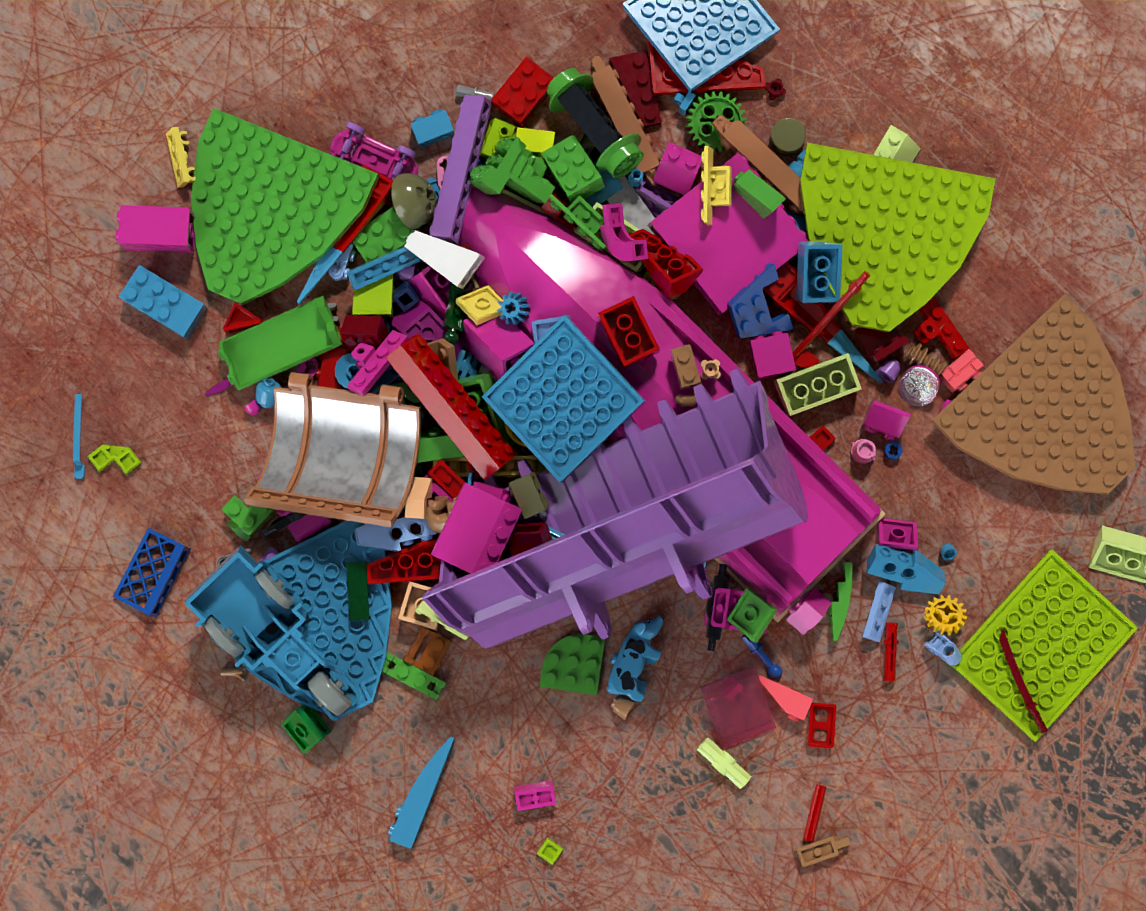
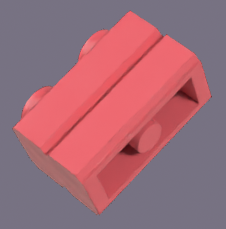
(960, 371)

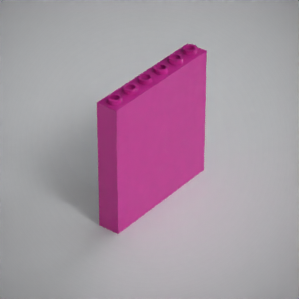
(734, 245)

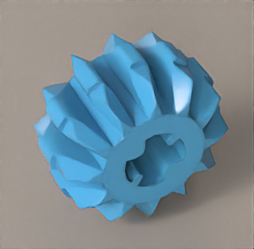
(506, 308)

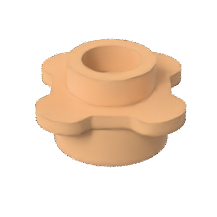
(710, 364)

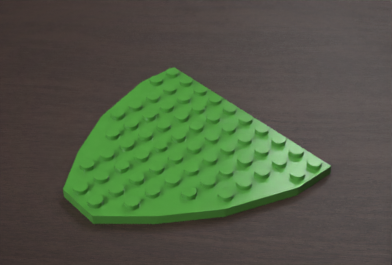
(268, 206)

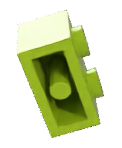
(496, 130)

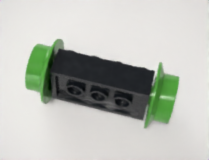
(570, 93)

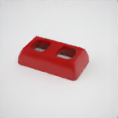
(828, 725)

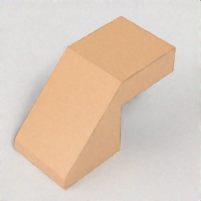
(417, 498)

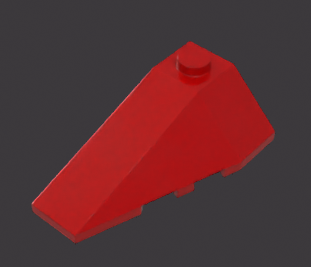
(667, 267)
(406, 565)

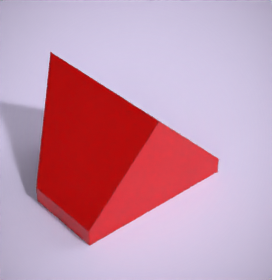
(240, 320)

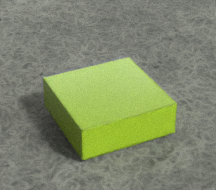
(550, 851)

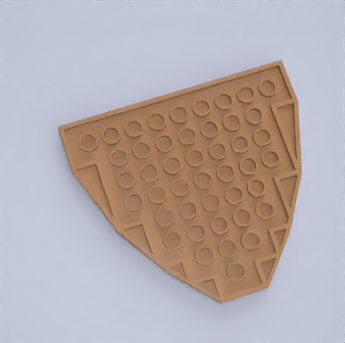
(1048, 408)

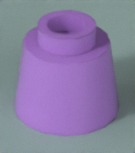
(407, 273)
(889, 370)

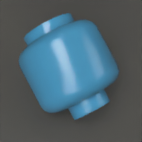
(265, 392)

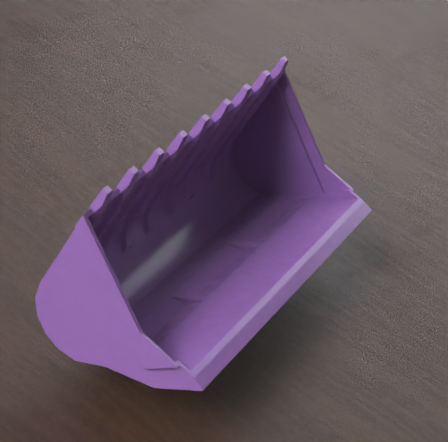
(634, 518)

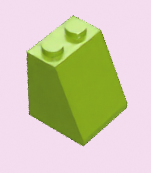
(375, 299)

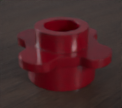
(777, 83)

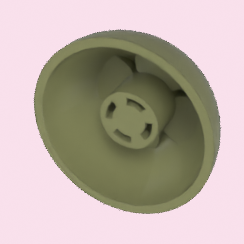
(413, 200)

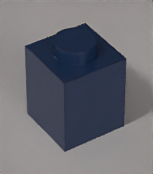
(405, 296)

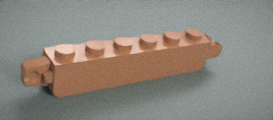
(622, 114)
(761, 159)

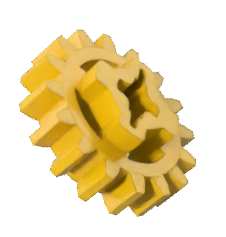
(945, 615)

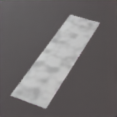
(633, 207)

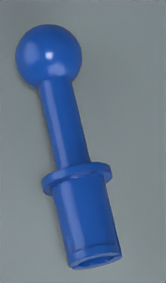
(773, 670)

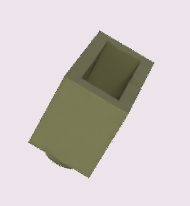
(527, 495)

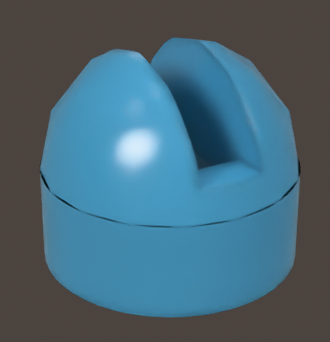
(948, 551)

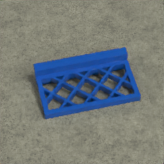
(163, 583)

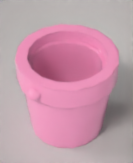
(863, 451)

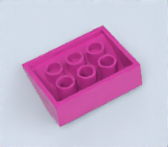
(476, 530)

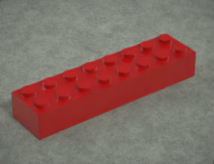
(451, 406)

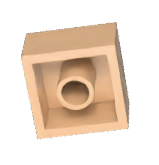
(411, 600)

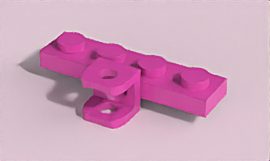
(373, 362)

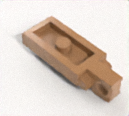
(821, 849)

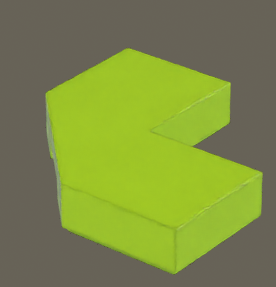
(107, 454)

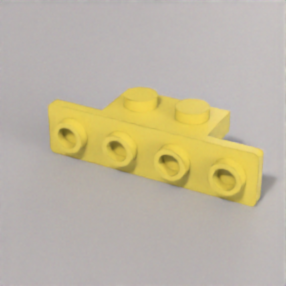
(716, 185)

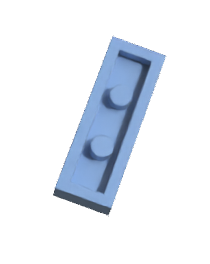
(879, 611)

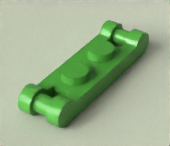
(413, 676)

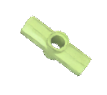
(724, 763)

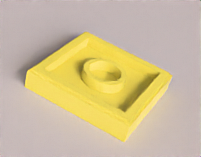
(480, 305)

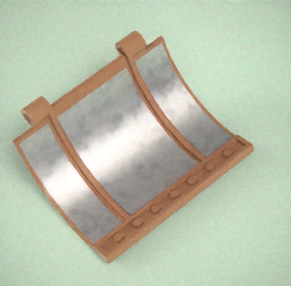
(339, 453)

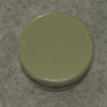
(787, 136)

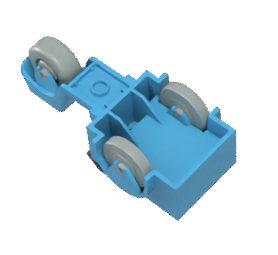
(258, 620)

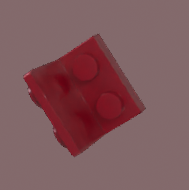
(880, 343)

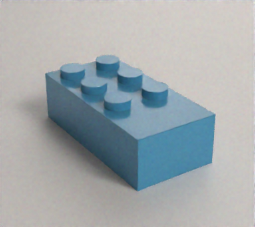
(163, 302)

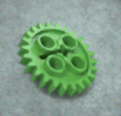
(718, 105)

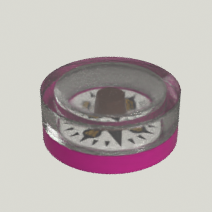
(919, 385)

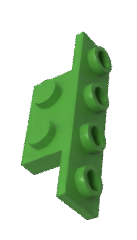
(584, 217)

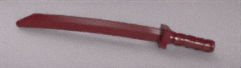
(1030, 705)

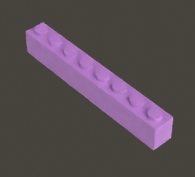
(460, 162)

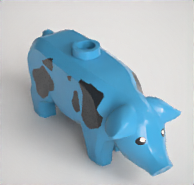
(631, 658)

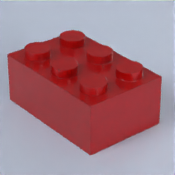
(522, 92)
(628, 332)

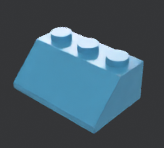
(811, 282)

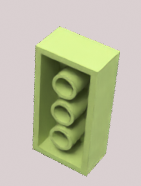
(817, 384)

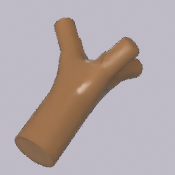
(234, 672)

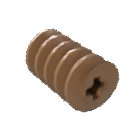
(920, 357)

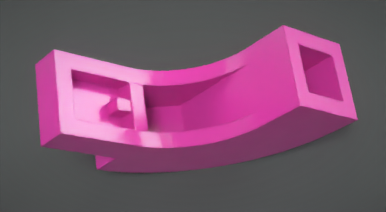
(617, 238)

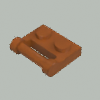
(432, 654)

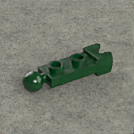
(454, 314)

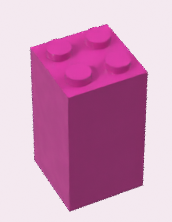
(156, 229)
(496, 344)

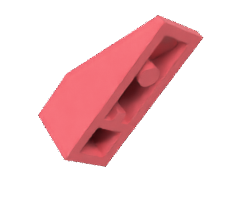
(790, 701)

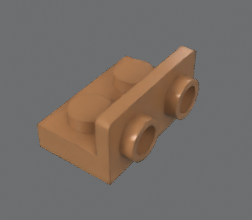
(446, 354)

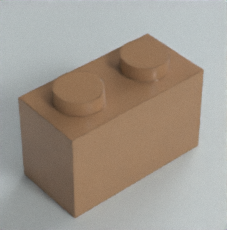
(685, 367)

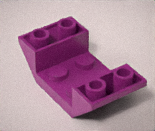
(422, 320)

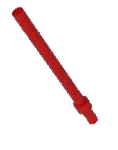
(853, 289)

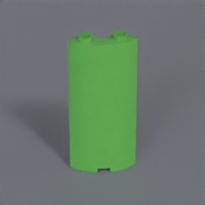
(280, 343)

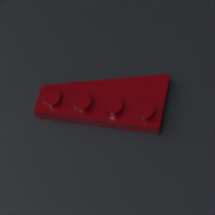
(636, 78)

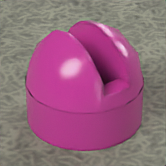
(253, 408)

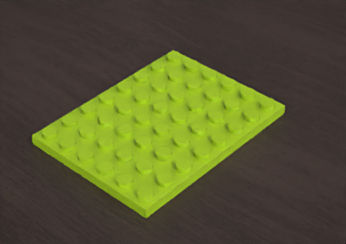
(1058, 637)

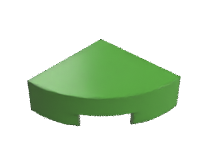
(236, 529)

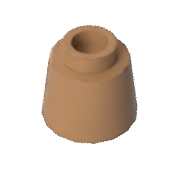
(622, 707)

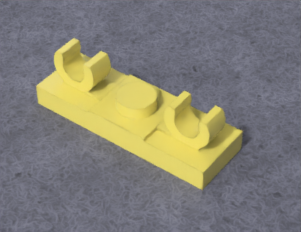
(179, 157)

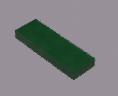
(358, 590)

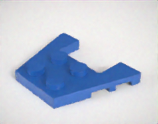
(750, 308)

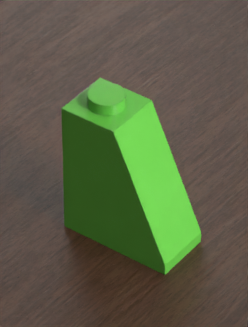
(757, 193)

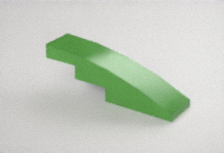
(839, 609)

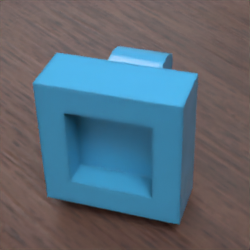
(684, 102)

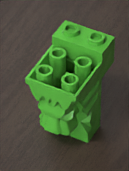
(517, 169)

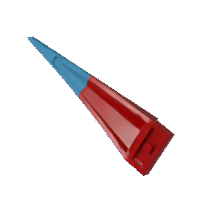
(377, 200)
(784, 293)

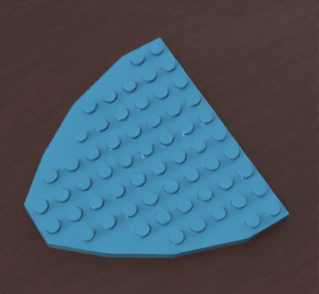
(320, 578)

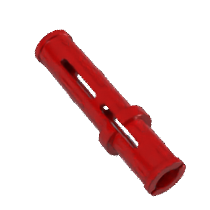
(890, 651)

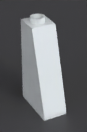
(446, 258)

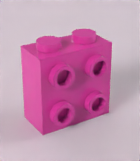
(772, 355)

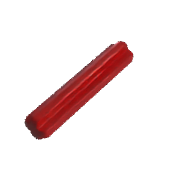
(814, 813)

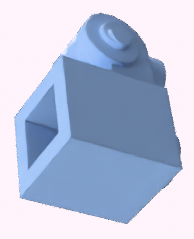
(339, 271)

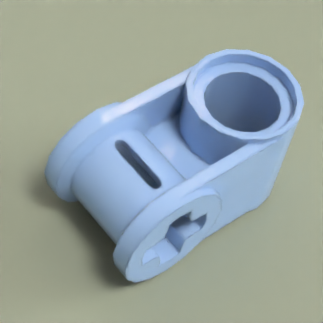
(942, 646)

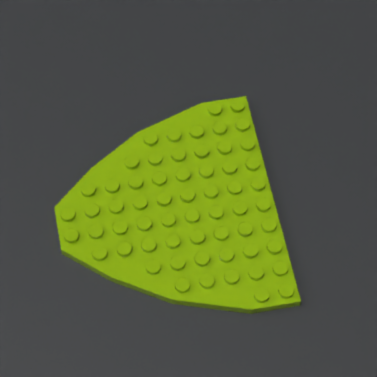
(894, 221)

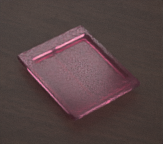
(738, 707)

